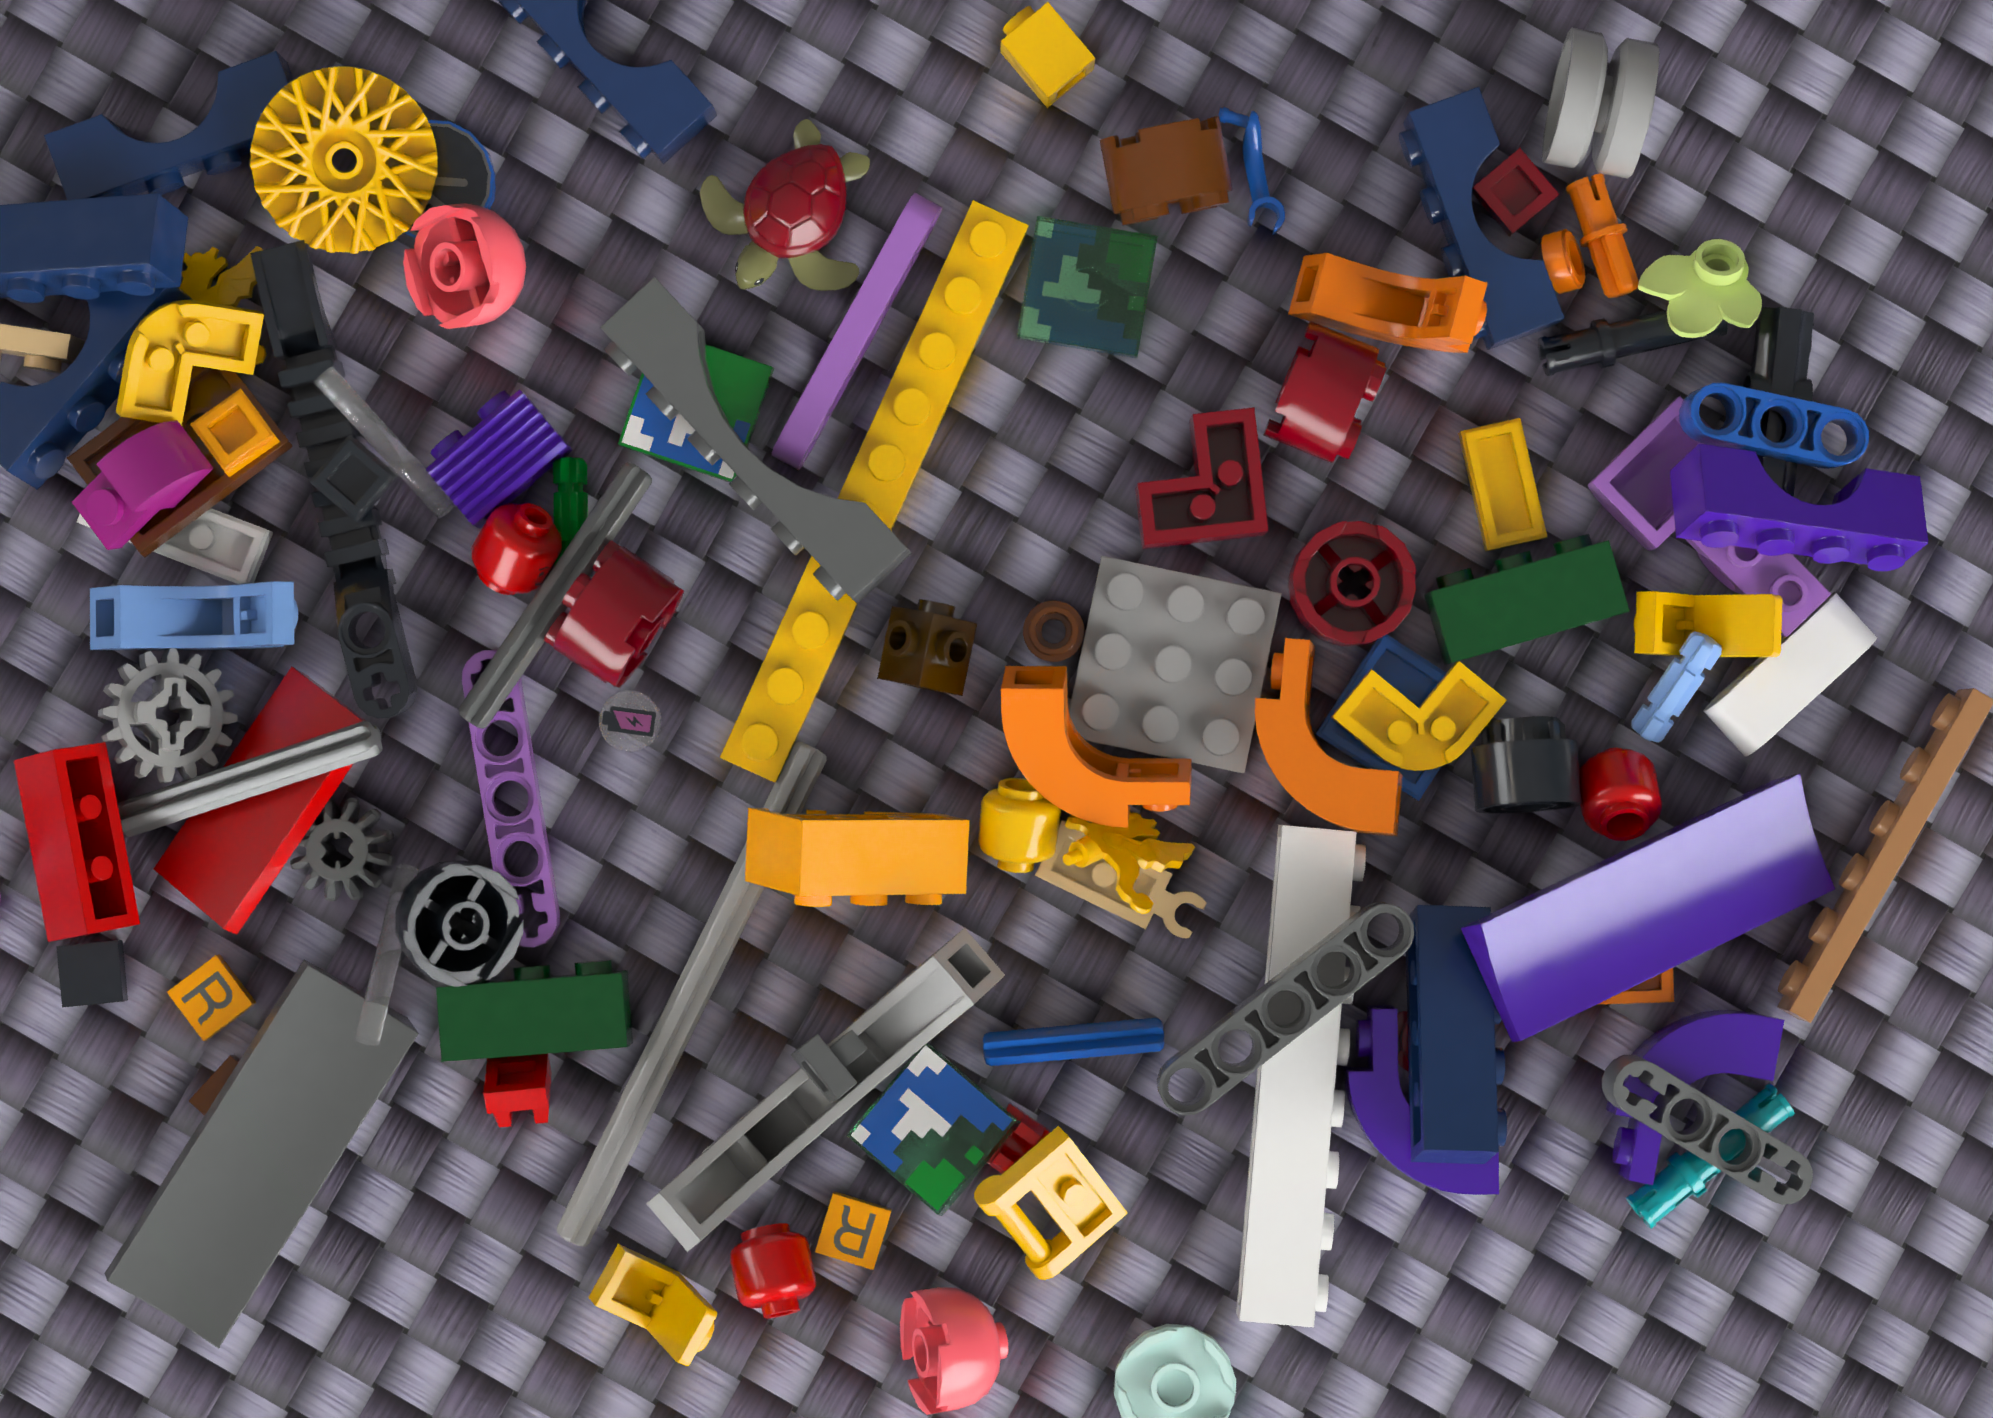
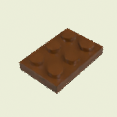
(205, 391)

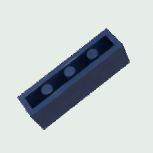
(90, 247)
(1451, 1043)

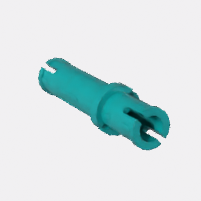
(1689, 1174)

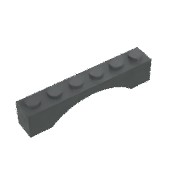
(670, 350)

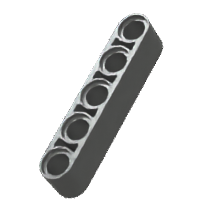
(1315, 1000)

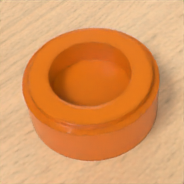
(1563, 261)

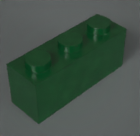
(1525, 599)
(536, 1013)

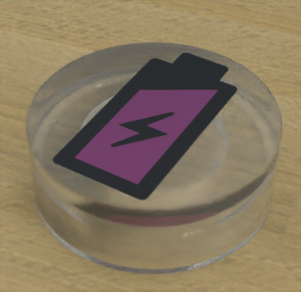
(630, 721)

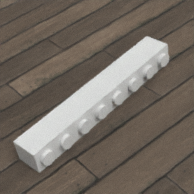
(1297, 1089)

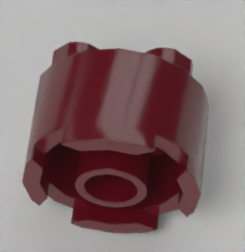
(1324, 394)
(1354, 548)
(614, 614)

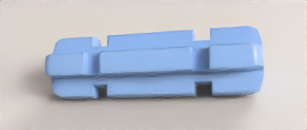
(1676, 686)

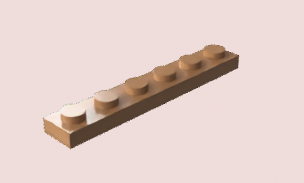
(1895, 832)

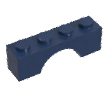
(654, 101)
(1449, 146)
(102, 161)
(50, 418)

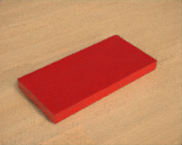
(236, 851)

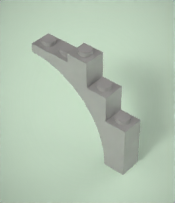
(799, 1111)

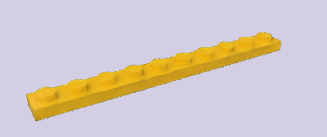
(881, 479)

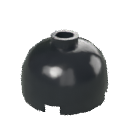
(459, 922)

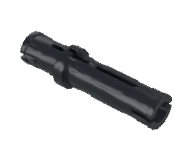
(1609, 341)

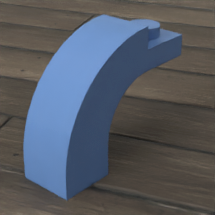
(193, 617)

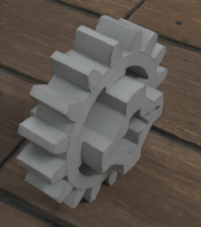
(170, 687)

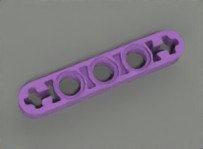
(856, 331)
(529, 824)

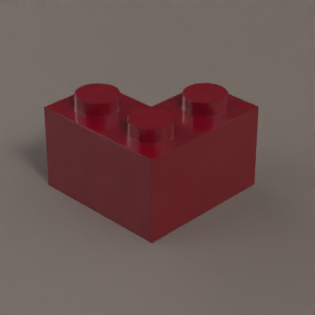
(1224, 495)

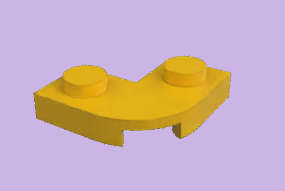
(172, 342)
(1423, 735)

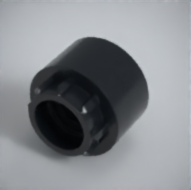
(1525, 767)

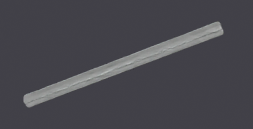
(680, 1015)

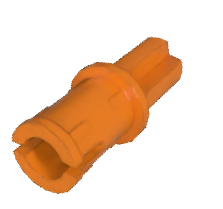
(1603, 236)

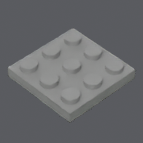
(1173, 664)

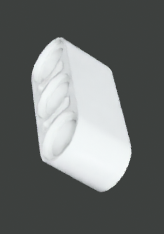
(1781, 686)

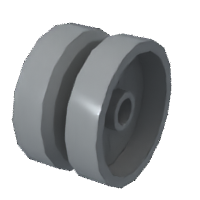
(1610, 104)

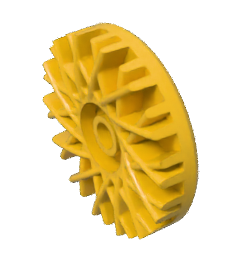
(332, 112)

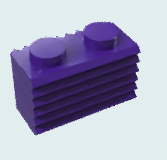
(497, 456)

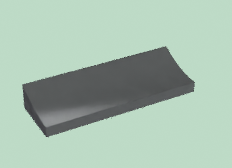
(259, 1155)

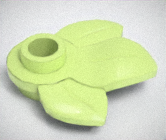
(1704, 288)

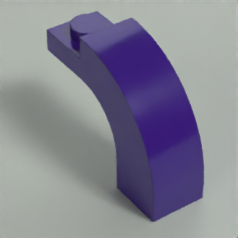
(1691, 1050)
(1385, 1114)

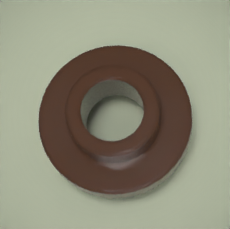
(1053, 611)

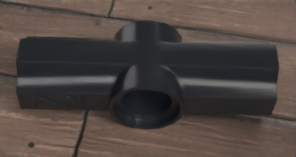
(1781, 368)

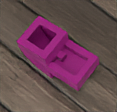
(139, 479)

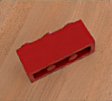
(76, 841)

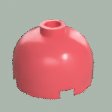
(464, 265)
(952, 1346)

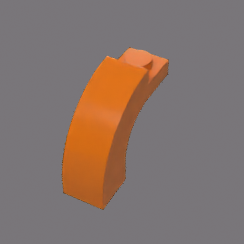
(1389, 305)
(1068, 767)
(1336, 792)

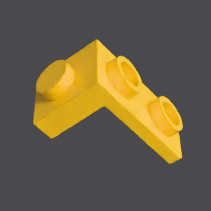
(1739, 623)
(657, 1301)

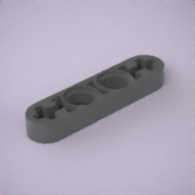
(1706, 1132)

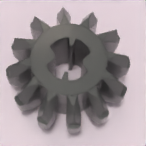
(363, 849)

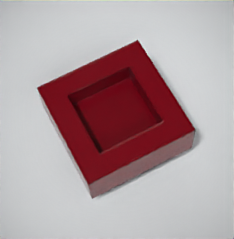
(1514, 192)

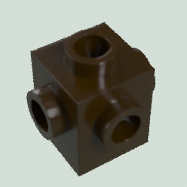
(927, 648)

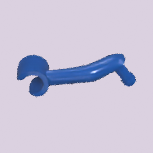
(1254, 165)

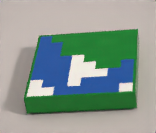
(740, 389)

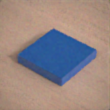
(1411, 677)

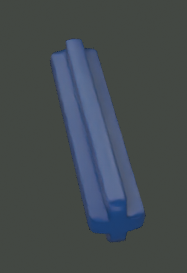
(1073, 1041)

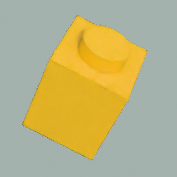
(1045, 52)

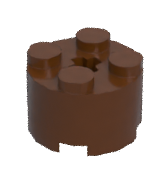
(1165, 167)

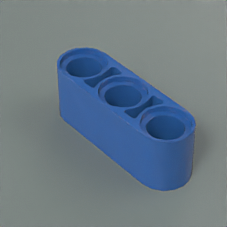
(1802, 418)

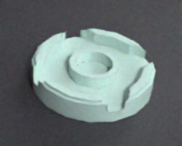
(1174, 1375)

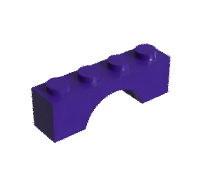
(1732, 501)

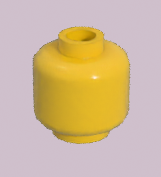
(1018, 826)

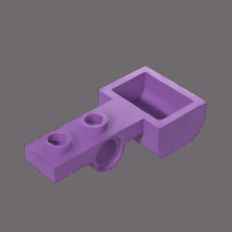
(1639, 496)

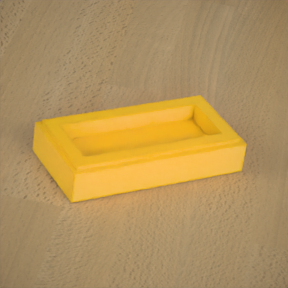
(1502, 484)

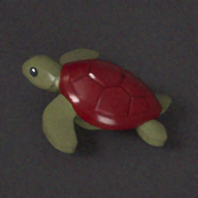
(790, 213)

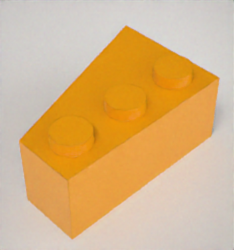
(857, 855)

